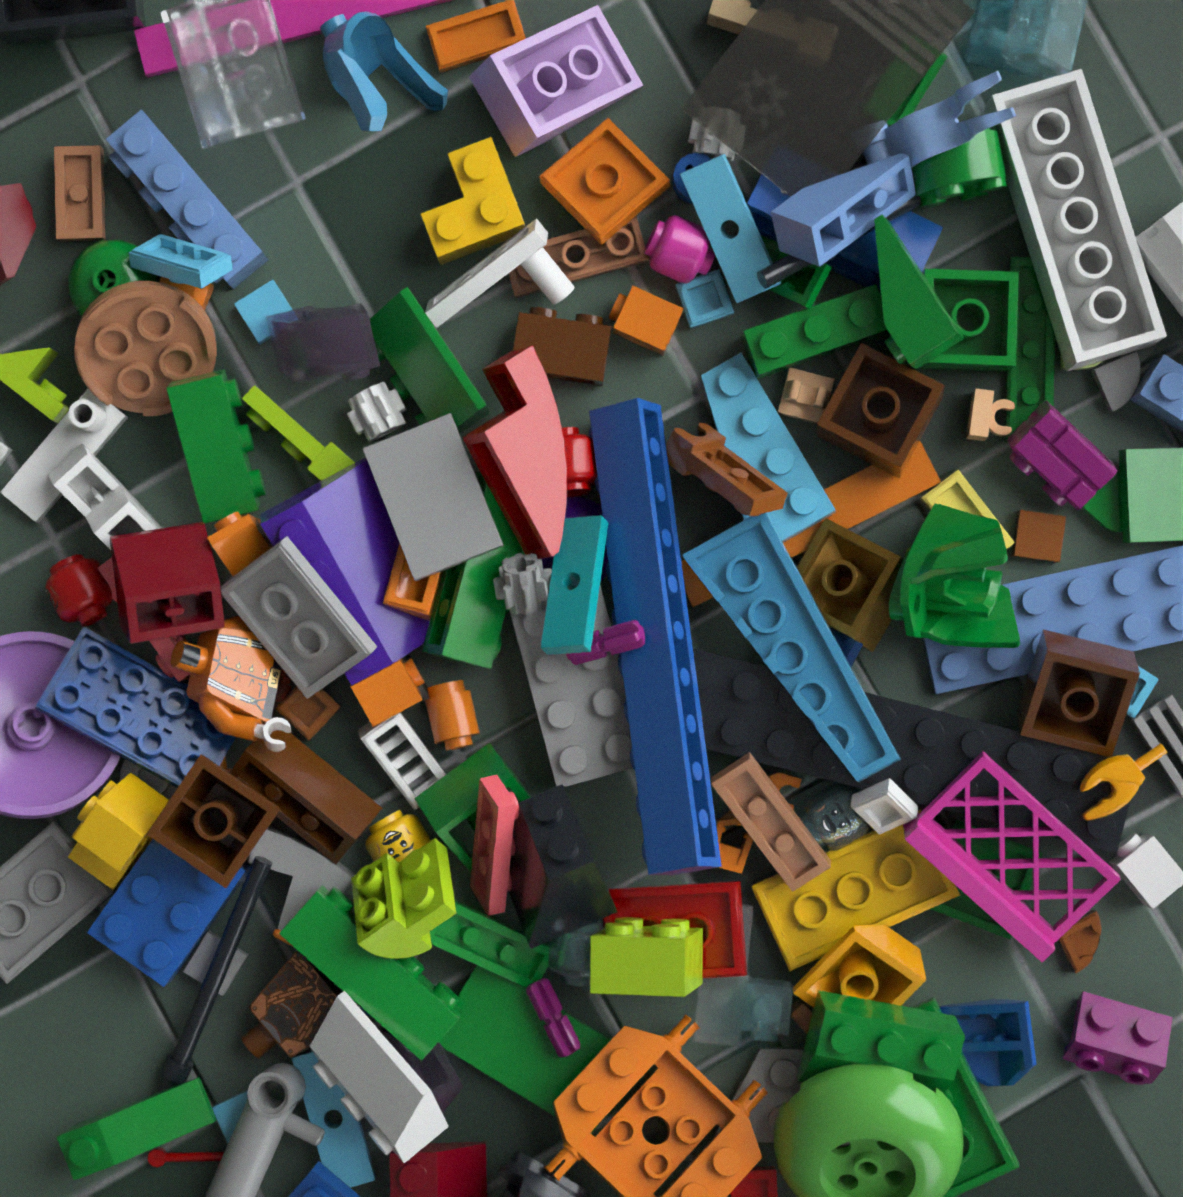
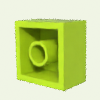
(646, 959)

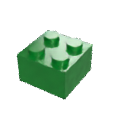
(984, 312)

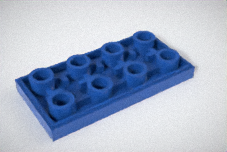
(131, 709)

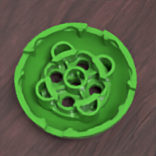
(897, 1133)

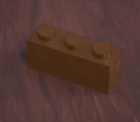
(310, 792)

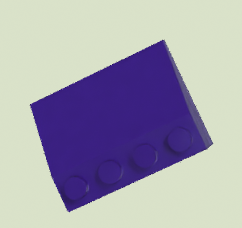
(352, 547)

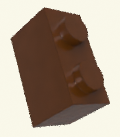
(566, 347)

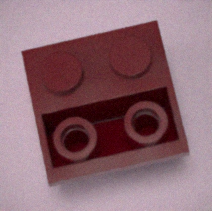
(166, 582)

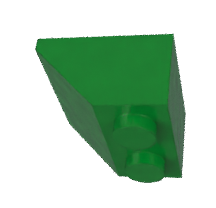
(453, 800)

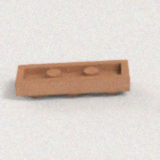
(770, 821)

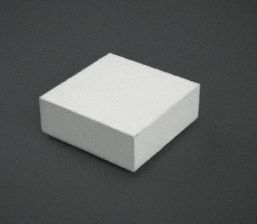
(884, 806)

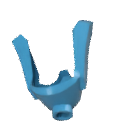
(355, 50)

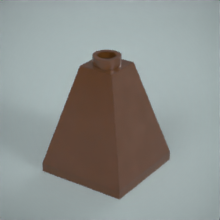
(197, 830)

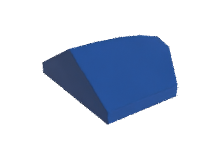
(996, 1039)

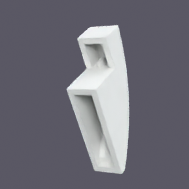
(100, 496)

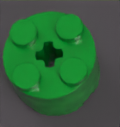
(962, 171)

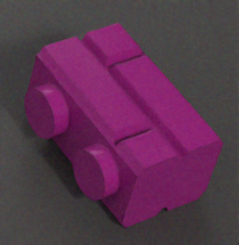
(1060, 456)

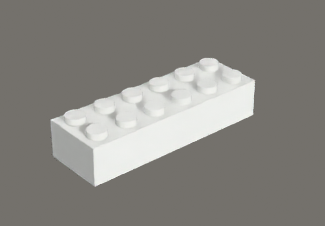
(1075, 222)

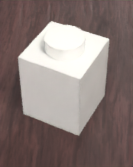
(1147, 869)

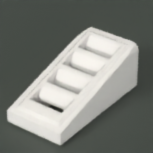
(369, 734)

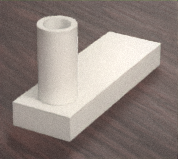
(523, 249)
(87, 423)

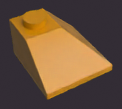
(868, 965)

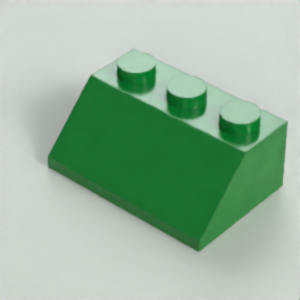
(424, 364)
(874, 1032)

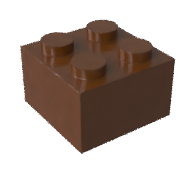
(880, 410)
(1077, 693)

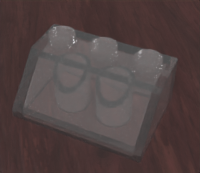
(232, 68)

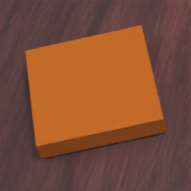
(604, 181)

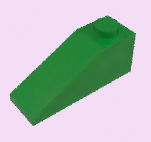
(911, 308)
(135, 1128)

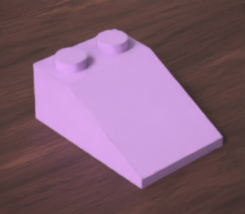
(554, 80)

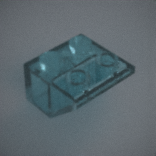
(1026, 36)

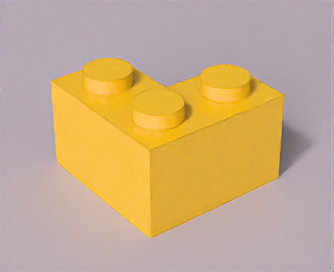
(485, 212)
(116, 829)

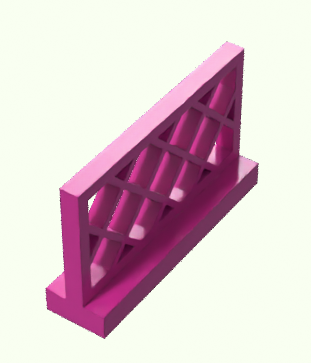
(982, 885)

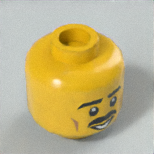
(396, 836)

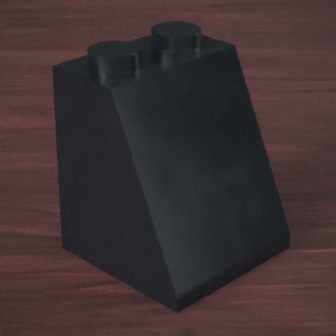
(555, 870)

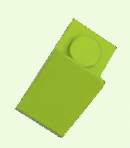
(21, 373)

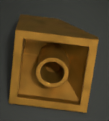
(850, 582)

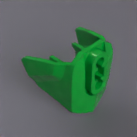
(945, 583)

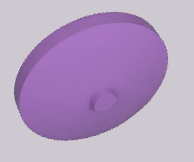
(41, 760)

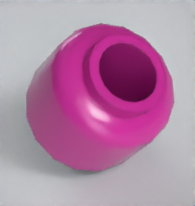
(679, 249)

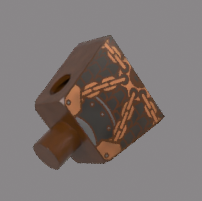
(291, 1008)

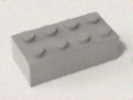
(576, 704)

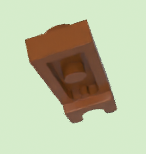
(723, 470)

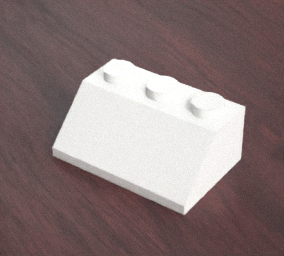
(375, 1081)

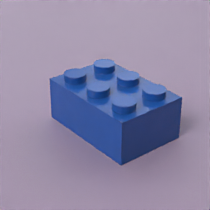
(162, 912)

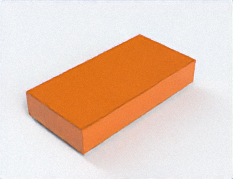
(475, 35)

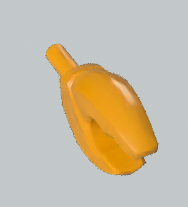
(1124, 778)

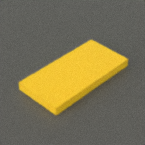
(868, 884)

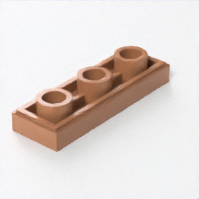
(618, 252)

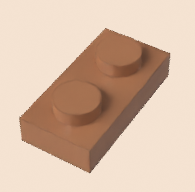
(79, 193)

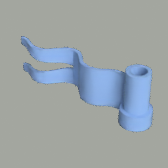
(936, 126)

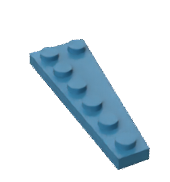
(773, 609)

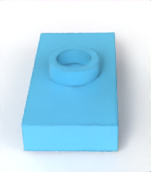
(180, 261)

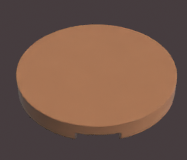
(139, 342)

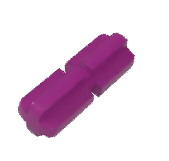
(613, 639)
(557, 1025)

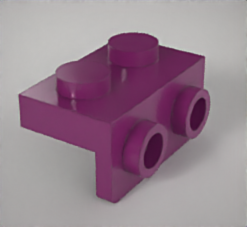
(1118, 1039)

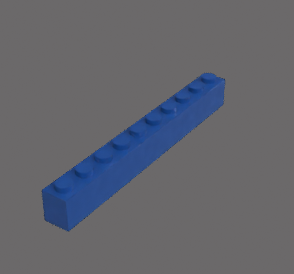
(661, 674)

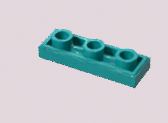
(575, 586)

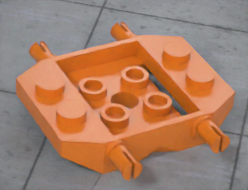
(672, 1093)

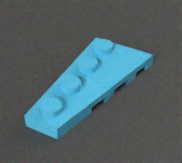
(763, 441)

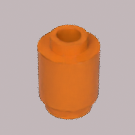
(452, 715)

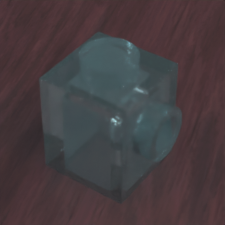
(766, 1008)

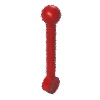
(158, 1156)

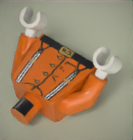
(233, 682)

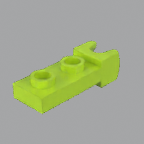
(297, 440)

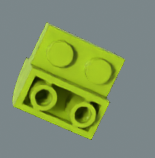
(403, 901)

